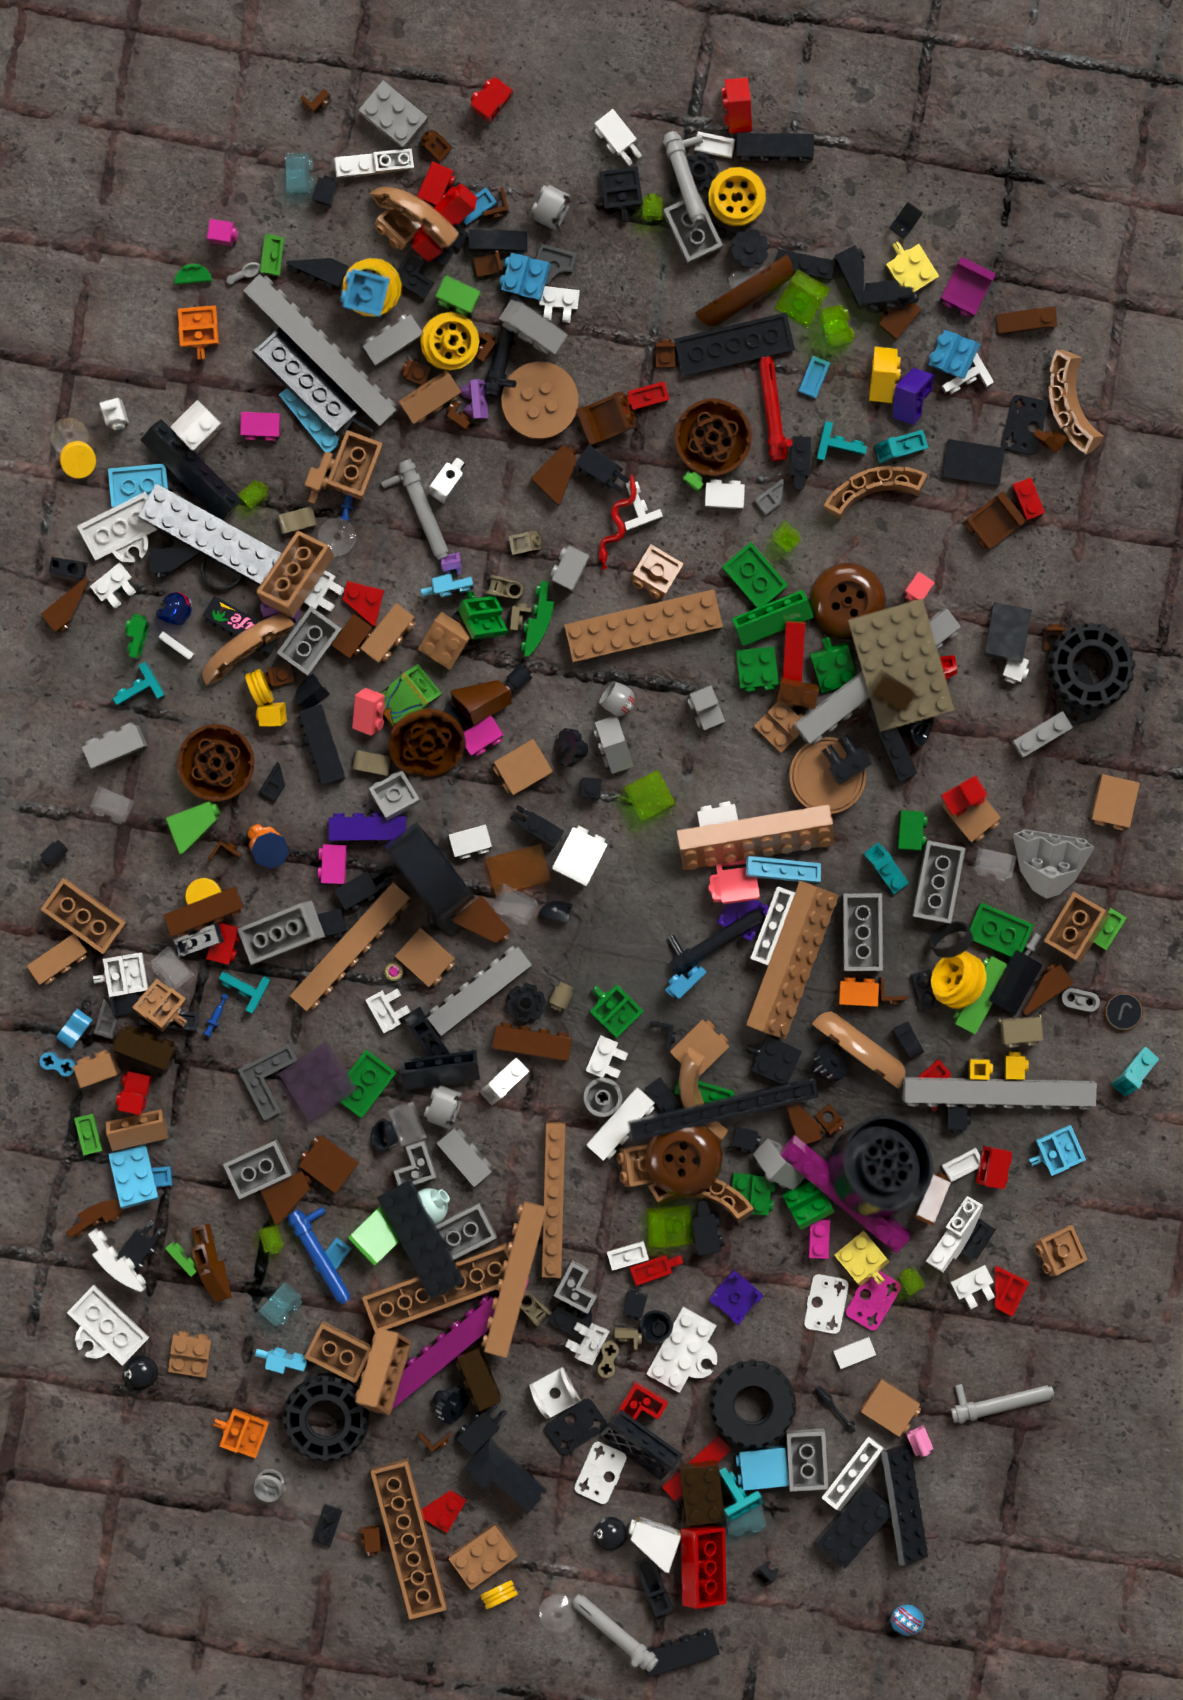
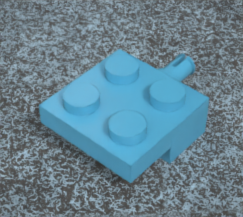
(445, 586)
(1059, 1150)
(278, 1360)

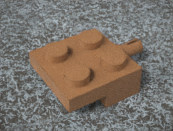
(318, 477)
(161, 1006)

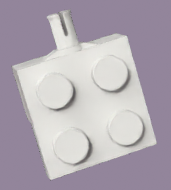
(124, 974)

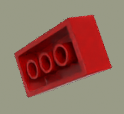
(703, 1566)

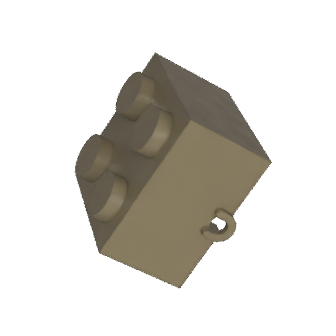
(1021, 1030)

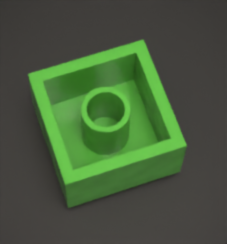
(458, 296)

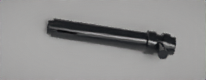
(496, 374)
(691, 957)

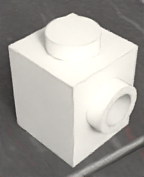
(1015, 671)

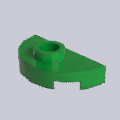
(192, 274)

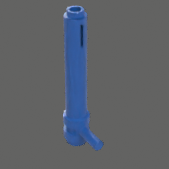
(303, 1230)

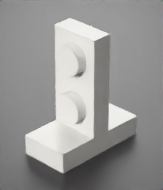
(978, 369)
(640, 508)
(504, 1081)

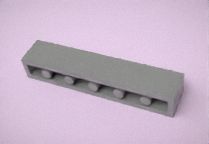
(479, 991)

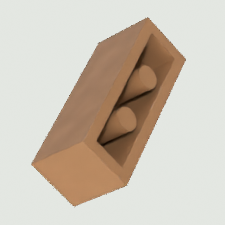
(430, 397)
(58, 959)
(137, 1130)

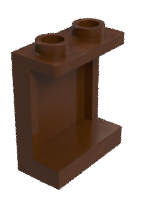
(607, 418)
(994, 521)
(328, 1163)

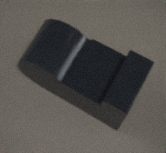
(68, 567)
(908, 1040)

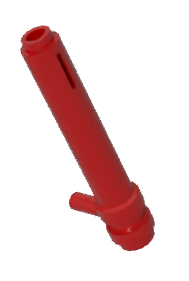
(776, 439)

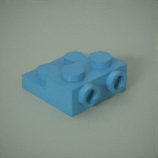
(525, 276)
(365, 292)
(953, 354)
(680, 984)

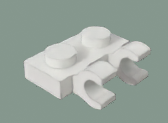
(559, 298)
(111, 582)
(317, 594)
(383, 1011)
(602, 1056)
(972, 1282)
(591, 1344)

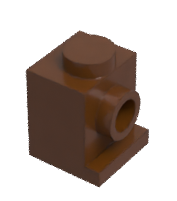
(371, 1539)

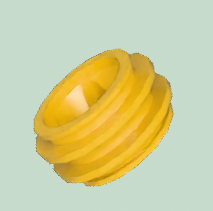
(736, 176)
(384, 268)
(437, 357)
(958, 980)

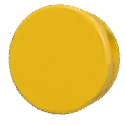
(77, 459)
(259, 688)
(201, 889)
(499, 1594)

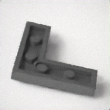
(254, 1074)

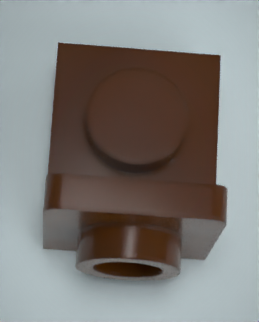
(435, 144)
(485, 350)
(665, 354)
(415, 372)
(460, 418)
(1051, 441)
(280, 675)

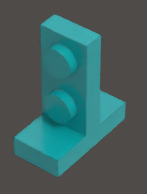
(838, 443)
(900, 446)
(140, 685)
(886, 867)
(246, 989)
(1136, 1071)
(742, 1502)

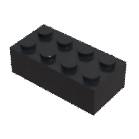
(854, 1525)

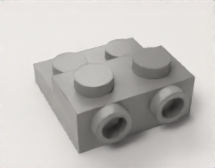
(394, 795)

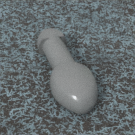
(249, 271)

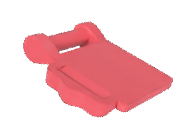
(733, 884)

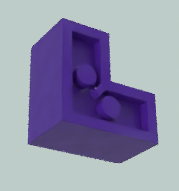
(910, 395)

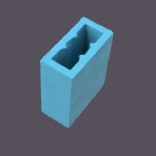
(762, 1467)

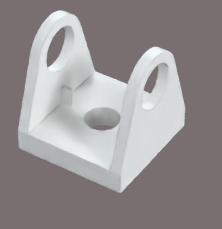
(551, 1406)

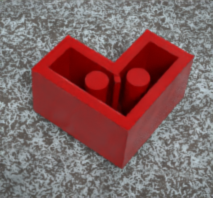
(490, 99)
(738, 105)
(963, 795)
(135, 1092)
(643, 1399)

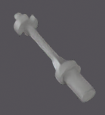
(1032, 943)

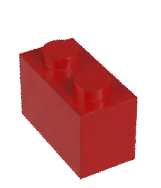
(436, 184)
(1028, 499)
(224, 951)
(994, 1167)

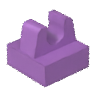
(451, 562)

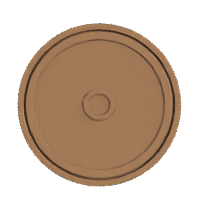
(541, 402)
(814, 783)

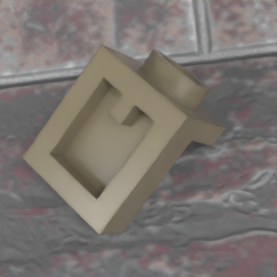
(524, 542)
(516, 619)
(625, 1334)

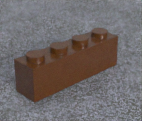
(203, 911)
(532, 1042)

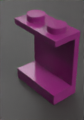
(967, 287)

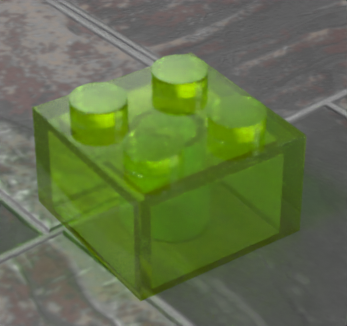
(649, 795)

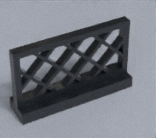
(640, 1437)

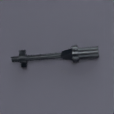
(827, 1399)

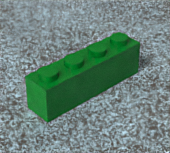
(772, 617)

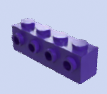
(365, 828)

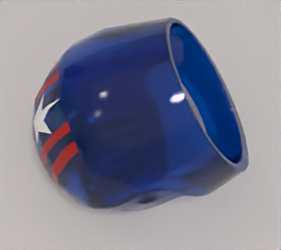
(177, 609)

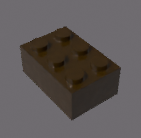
(893, 692)
(145, 1047)
(478, 1378)
(701, 1493)

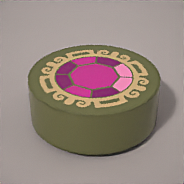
(394, 971)

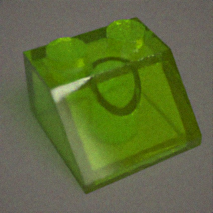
(802, 298)
(836, 327)
(669, 1226)

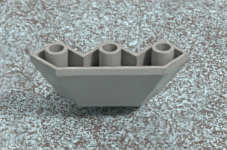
(1050, 860)

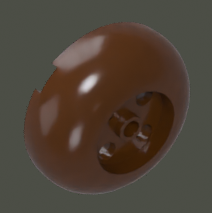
(702, 417)
(826, 592)
(414, 745)
(197, 775)
(699, 1176)

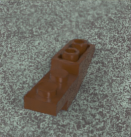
(108, 1209)
(206, 1261)

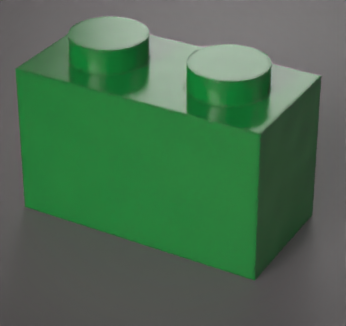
(911, 830)

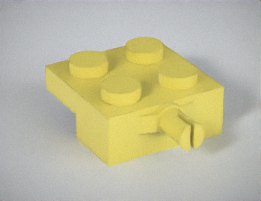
(911, 267)
(862, 1259)

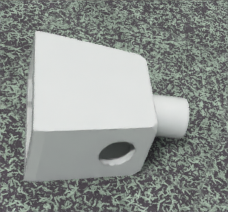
(442, 485)

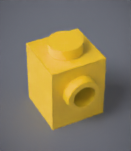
(271, 714)
(1015, 1066)
(980, 1069)

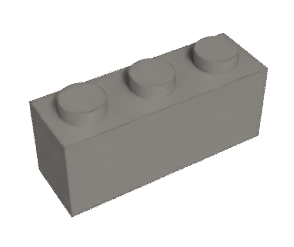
(392, 339)
(1042, 734)
(465, 1156)

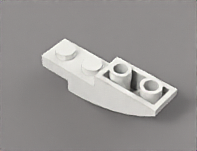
(374, 163)
(957, 1234)
(119, 1269)

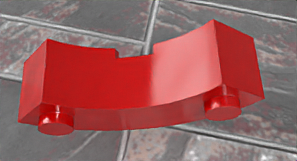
(454, 208)

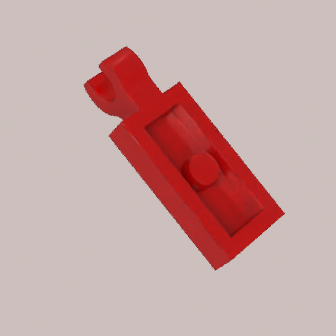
(648, 395)
(654, 1268)

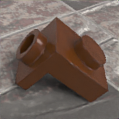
(320, 101)

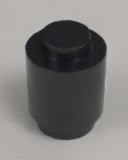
(519, 678)
(53, 854)

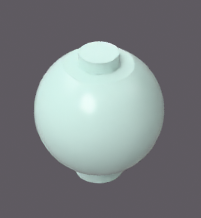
(435, 1203)

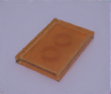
(519, 868)

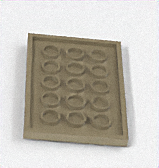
(905, 648)

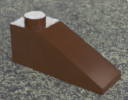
(1027, 320)
(65, 608)
(1049, 985)
(804, 1124)

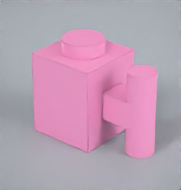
(920, 1441)

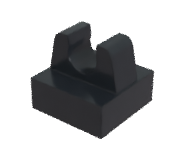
(764, 1574)

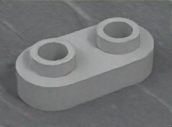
(1080, 999)

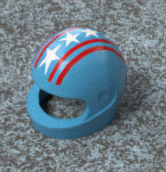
(907, 1620)

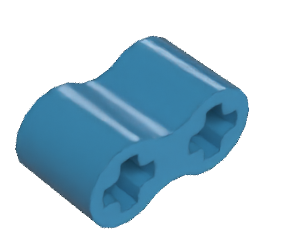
(74, 1028)
(58, 1063)

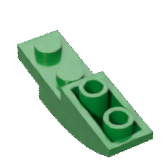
(537, 627)

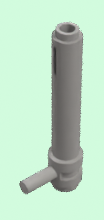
(676, 153)
(411, 480)
(972, 1411)
(637, 1651)

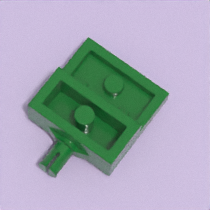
(482, 616)
(833, 665)
(615, 1009)

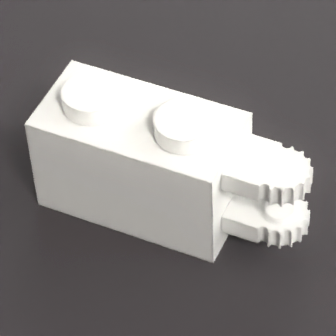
(617, 135)
(114, 413)

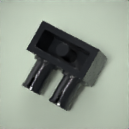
(845, 768)

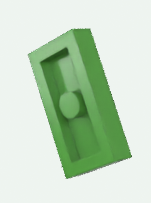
(272, 254)
(693, 481)
(1110, 929)
(88, 1134)
(176, 1252)

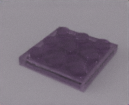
(318, 1081)

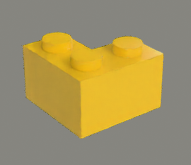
(884, 374)

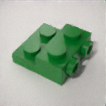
(138, 629)
(757, 668)
(756, 1190)
(808, 1204)

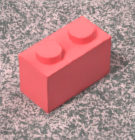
(918, 587)
(368, 711)

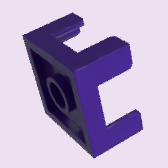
(736, 910)
(735, 1296)

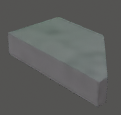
(771, 498)
(106, 1022)

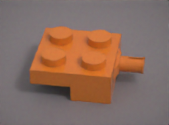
(198, 328)
(242, 1433)

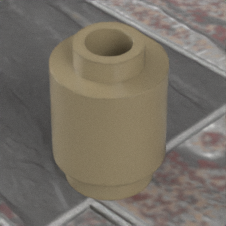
(561, 996)

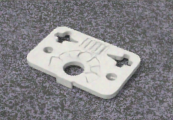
(831, 1303)
(595, 1471)

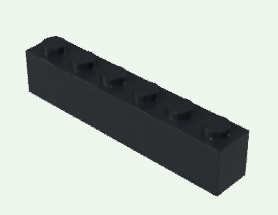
(190, 470)

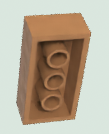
(295, 574)
(84, 915)
(383, 1371)

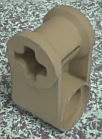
(503, 587)
(535, 1309)

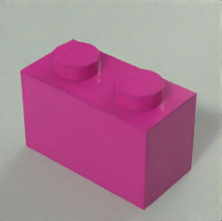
(222, 232)
(260, 425)
(482, 735)
(333, 864)
(819, 1239)

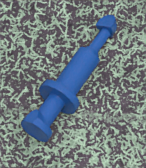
(347, 506)
(215, 1017)

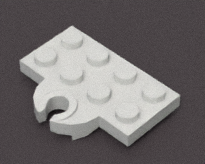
(118, 531)
(105, 1327)
(684, 1350)

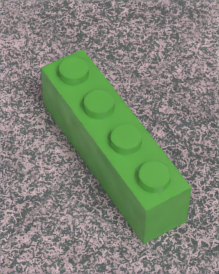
(974, 1014)

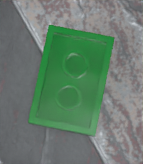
(754, 575)
(999, 930)
(370, 1079)

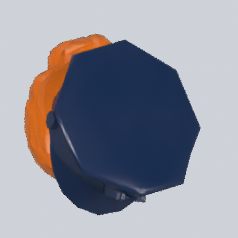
(267, 846)

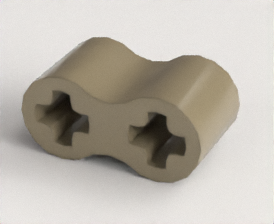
(297, 520)
(371, 762)
(608, 1359)

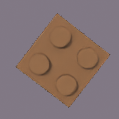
(445, 640)
(96, 1069)

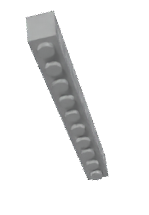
(320, 351)
(855, 691)
(999, 1091)

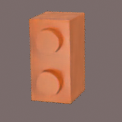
(858, 993)

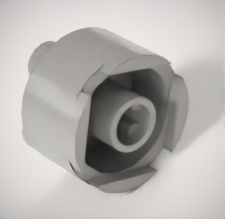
(551, 207)
(609, 1105)
(443, 1106)

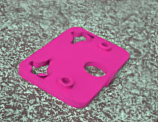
(877, 1303)

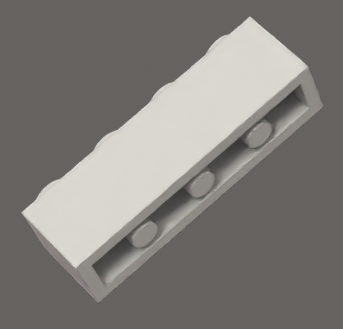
(772, 925)
(616, 1127)
(854, 1474)

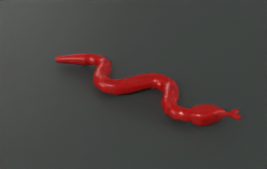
(618, 521)

